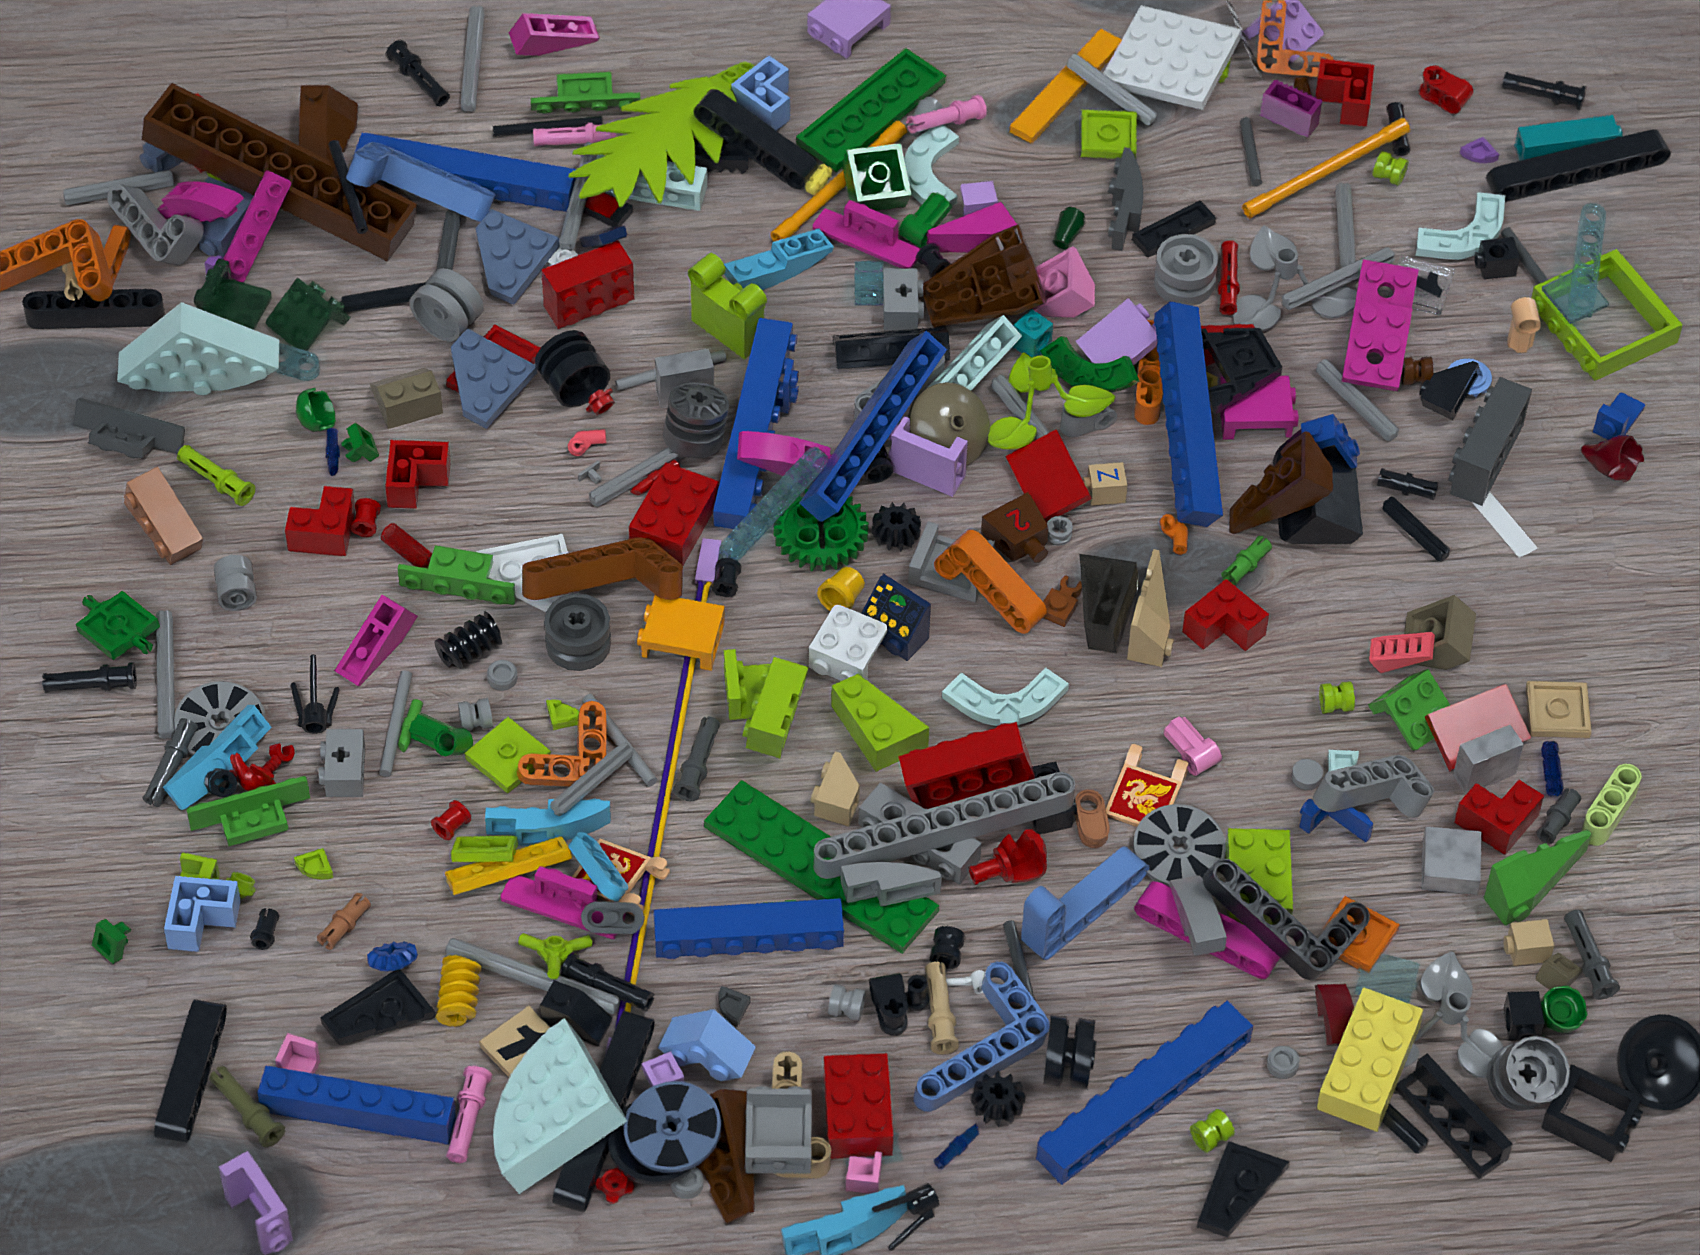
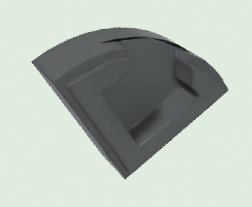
(733, 1005)

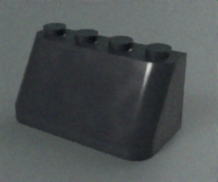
(1332, 519)

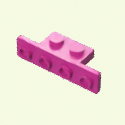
(256, 224)
(867, 232)
(554, 897)

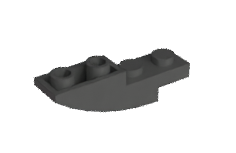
(1127, 198)

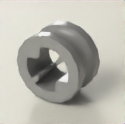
(1061, 523)

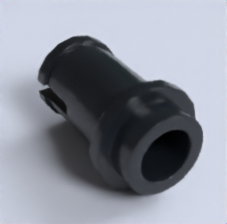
(263, 935)
(916, 995)

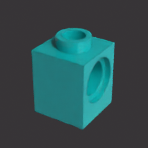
(1035, 333)

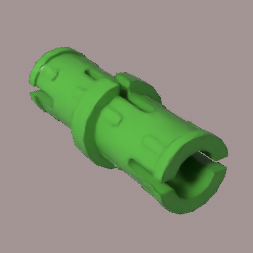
(1247, 560)

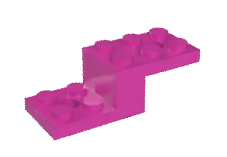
(1380, 325)

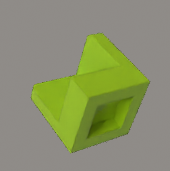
(199, 867)

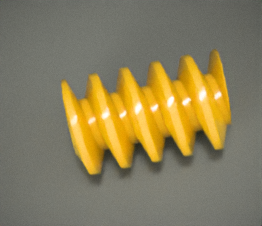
(458, 991)

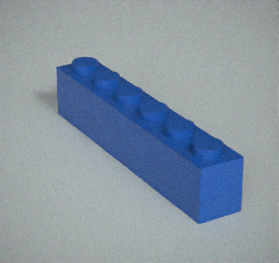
(748, 928)
(357, 1104)

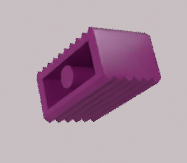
(1291, 108)

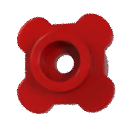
(600, 401)
(611, 1177)

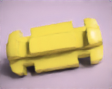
(818, 179)

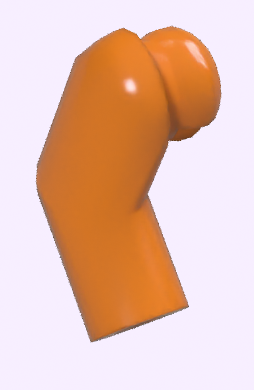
(1176, 531)

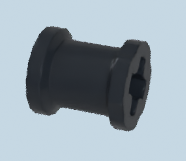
(932, 259)
(726, 577)
(231, 784)

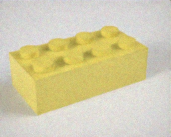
(1370, 1059)

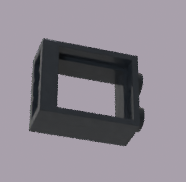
(1582, 1134)

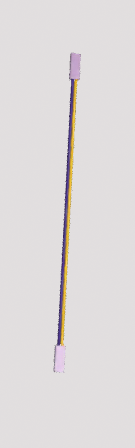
(704, 576)

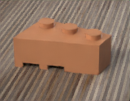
(162, 516)

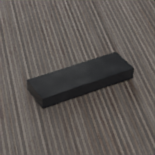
(1185, 221)

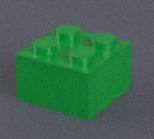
(877, 177)

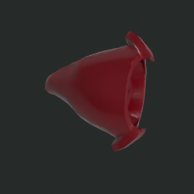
(1615, 457)

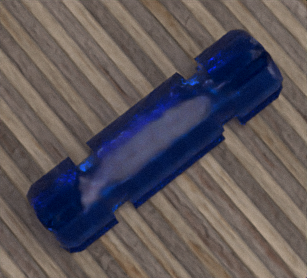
(1552, 768)

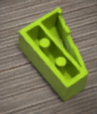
(775, 707)
(877, 722)

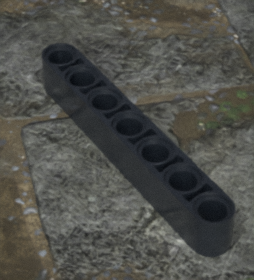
(1579, 165)
(620, 1072)

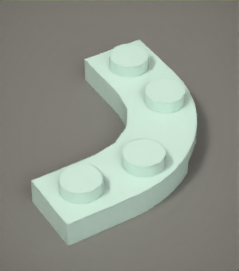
(922, 156)
(1465, 241)
(1010, 708)

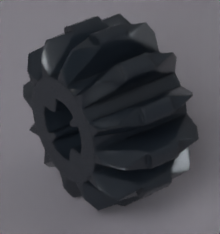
(896, 526)
(1009, 1102)

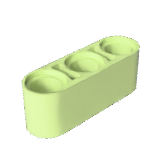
(1614, 793)

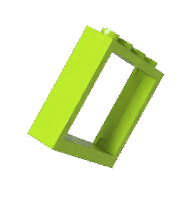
(1639, 294)

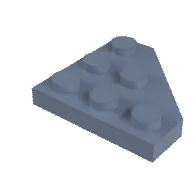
(512, 254)
(487, 376)

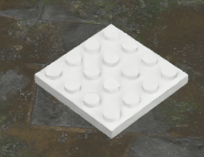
(1172, 57)

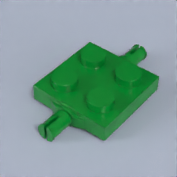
(117, 625)

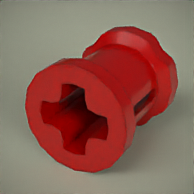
(365, 518)
(451, 820)

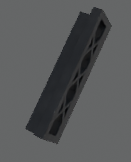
(880, 347)
(1462, 1109)

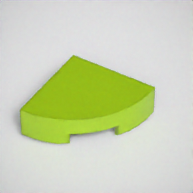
(561, 714)
(314, 865)

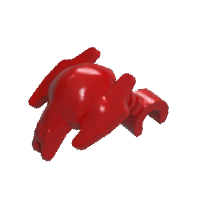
(258, 776)

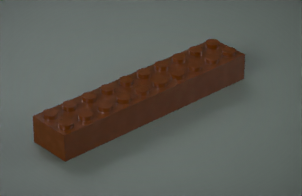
(243, 153)

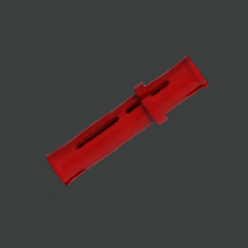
(1228, 301)

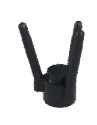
(314, 717)
(920, 1201)

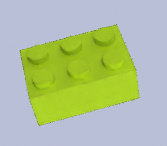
(1266, 859)

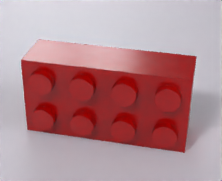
(966, 766)

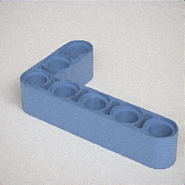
(383, 163)
(1054, 922)
(989, 1048)

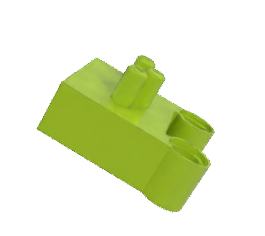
(724, 308)

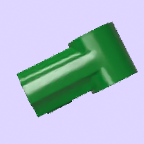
(928, 216)
(440, 735)

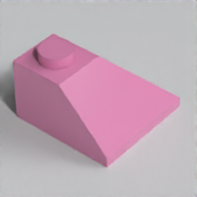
(1065, 285)

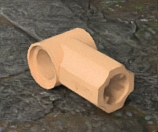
(1523, 325)

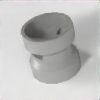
(468, 715)
(848, 1002)

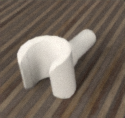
(975, 979)

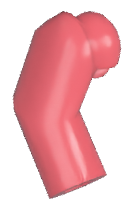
(584, 439)

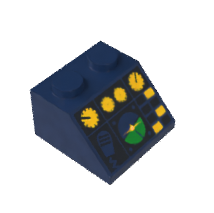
(903, 613)

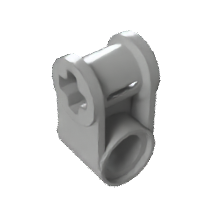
(1076, 426)

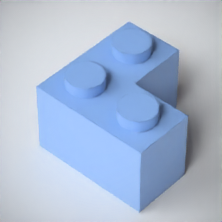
(764, 91)
(196, 904)
(709, 1041)

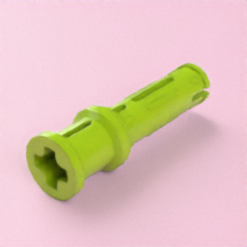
(225, 480)

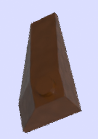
(325, 117)
(1291, 485)
(726, 1165)

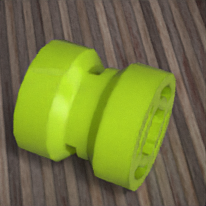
(1390, 168)
(1336, 697)
(1212, 1130)

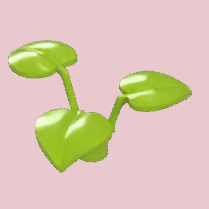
(1038, 374)

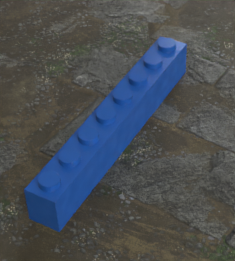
(506, 177)
(755, 413)
(1188, 414)
(873, 426)
(1143, 1092)

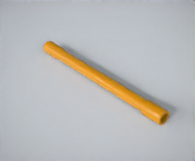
(1266, 200)
(792, 224)

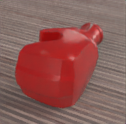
(1014, 860)

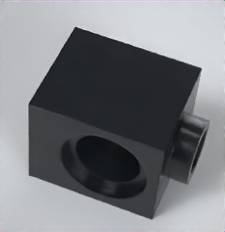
(1497, 258)
(1523, 1015)

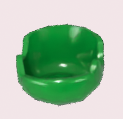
(315, 410)
(1563, 1009)

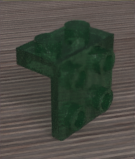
(231, 298)
(305, 313)

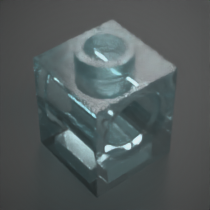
(868, 283)

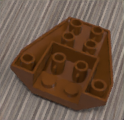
(986, 282)

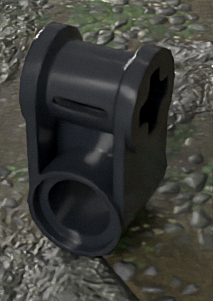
(890, 1003)

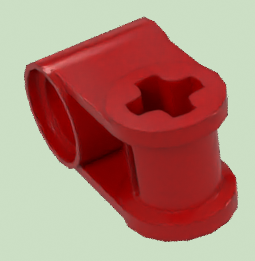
(1446, 91)

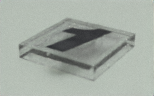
(1431, 285)

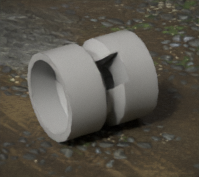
(235, 582)

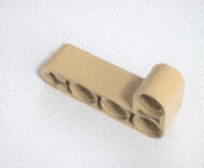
(792, 1063)

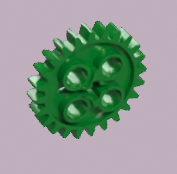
(799, 525)

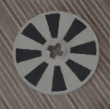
(209, 704)
(1177, 825)

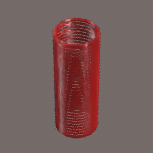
(399, 546)

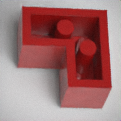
(1349, 85)
(415, 465)
(325, 528)
(1225, 612)
(1499, 819)

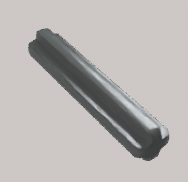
(449, 240)

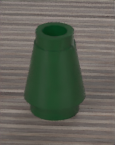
(1068, 227)

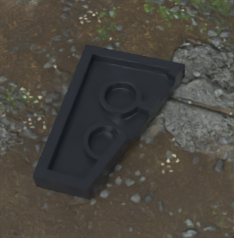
(378, 1009)
(1238, 1187)

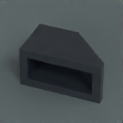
(1449, 389)
(579, 1011)

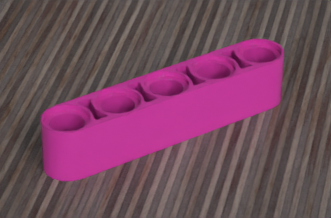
(1242, 946)

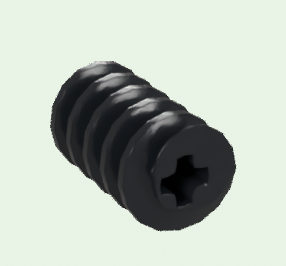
(468, 640)

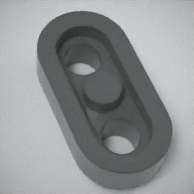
(612, 917)

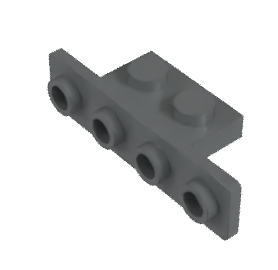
(126, 430)

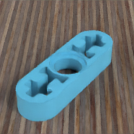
(598, 866)

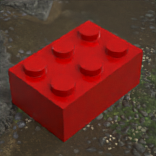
(588, 284)
(675, 510)
(858, 1105)

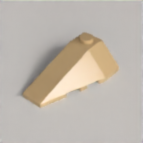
(1150, 624)

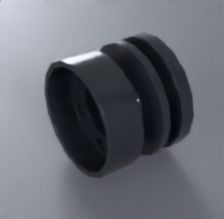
(572, 368)

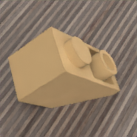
(838, 793)

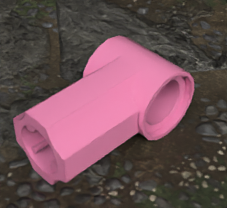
(1194, 749)

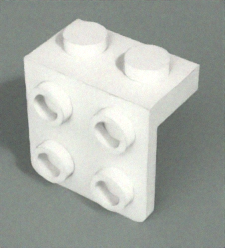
(845, 644)

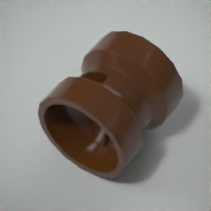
(1416, 370)

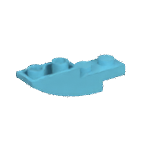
(784, 260)
(239, 736)
(538, 825)
(847, 1229)

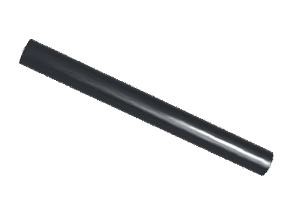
(527, 128)
(348, 187)

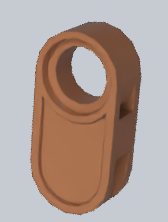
(1092, 825)

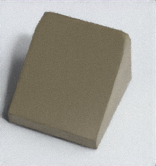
(1558, 972)

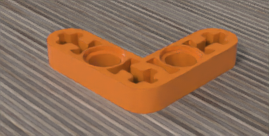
(1282, 55)
(577, 764)

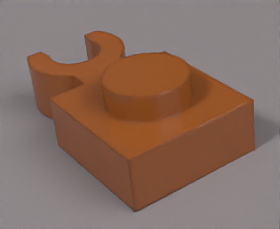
(1062, 603)

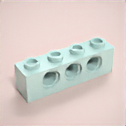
(677, 189)
(980, 354)

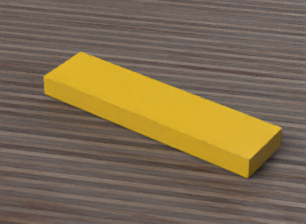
(524, 861)

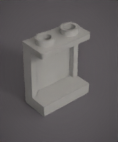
(922, 569)
(778, 1130)

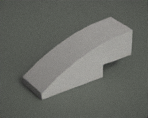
(888, 882)
(1198, 915)

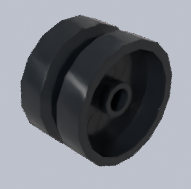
(1070, 1052)

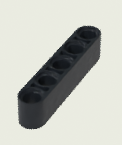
(755, 139)
(120, 309)
(190, 1071)

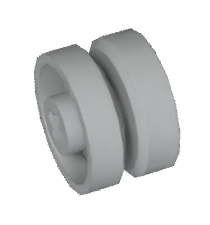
(1185, 269)
(446, 304)

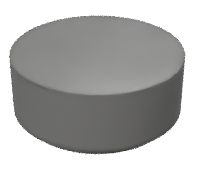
(502, 675)
(1307, 774)
(1283, 1062)
(688, 1186)

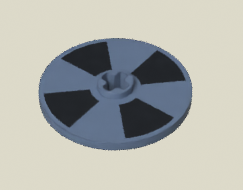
(655, 1143)

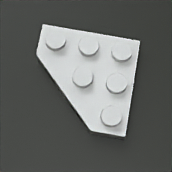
(511, 557)

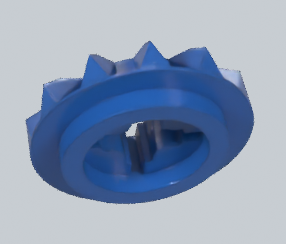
(392, 956)

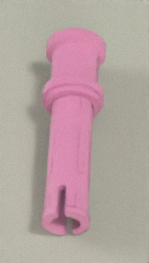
(957, 112)
(569, 135)
(471, 1101)

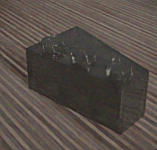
(1108, 597)

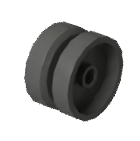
(577, 632)

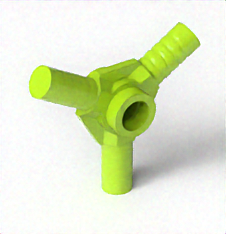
(554, 949)

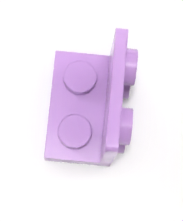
(1299, 30)

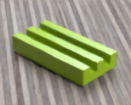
(484, 849)

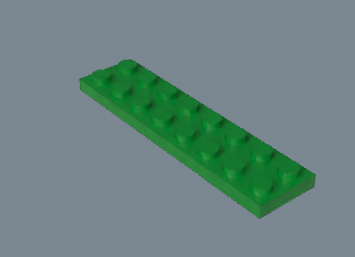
(787, 848)

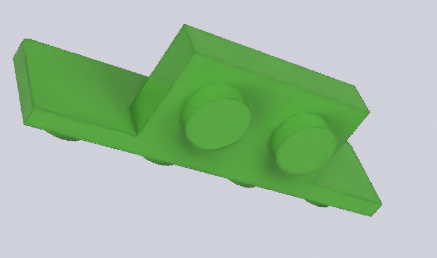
(583, 91)
(458, 574)
(250, 813)

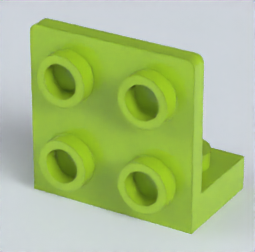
(741, 685)

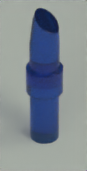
(332, 451)
(957, 1146)

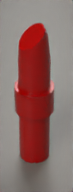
(646, 483)

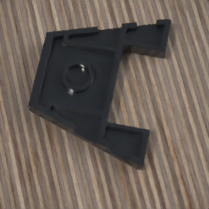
(1244, 362)

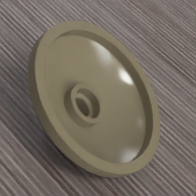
(934, 413)

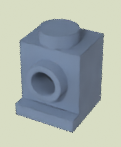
(157, 159)

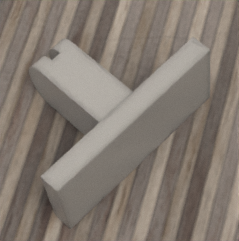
(591, 473)

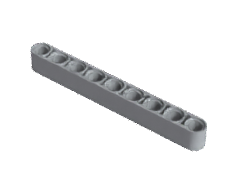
(955, 815)

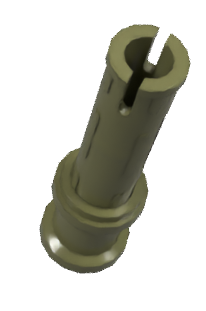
(254, 1115)

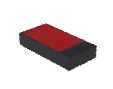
(606, 209)

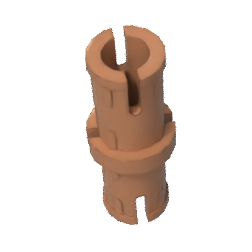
(343, 921)

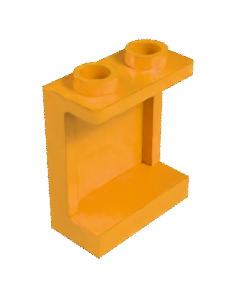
(683, 629)

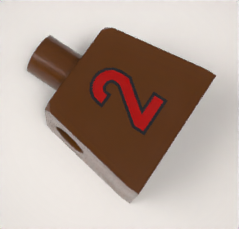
(1017, 529)

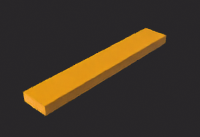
(1063, 89)

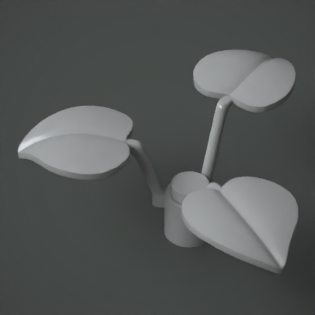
(1278, 252)
(1450, 984)

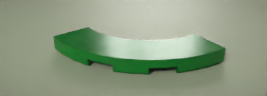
(1077, 371)

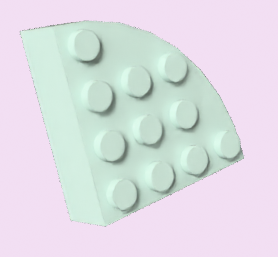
(197, 354)
(551, 1108)

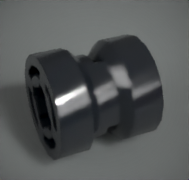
(880, 467)
(947, 945)

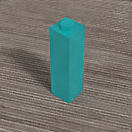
(1559, 136)

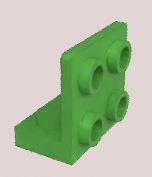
(1409, 704)

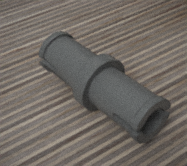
(1558, 815)

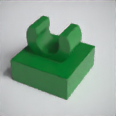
(361, 442)
(110, 939)

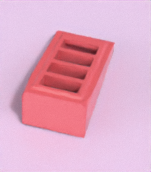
(1383, 650)

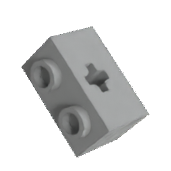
(900, 298)
(343, 762)

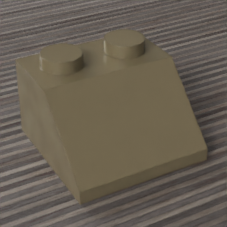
(408, 397)
(1453, 631)

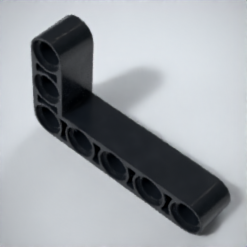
(1283, 922)

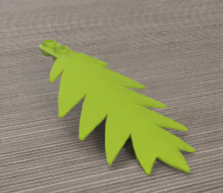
(653, 136)

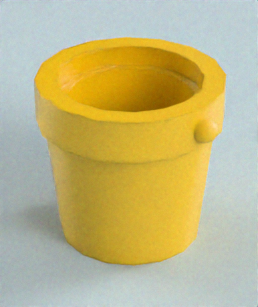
(841, 588)

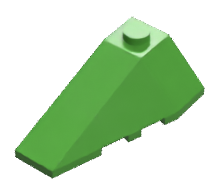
(1525, 879)

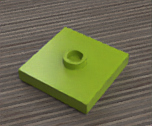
(1107, 133)
(500, 753)

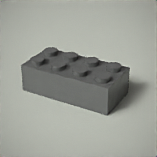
(1489, 440)

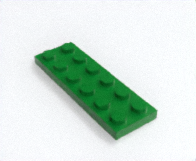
(871, 108)

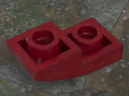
(1336, 1007)

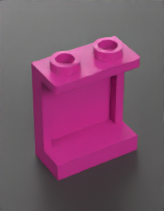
(1263, 408)

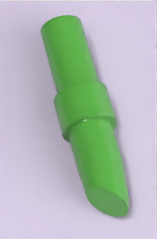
(405, 736)

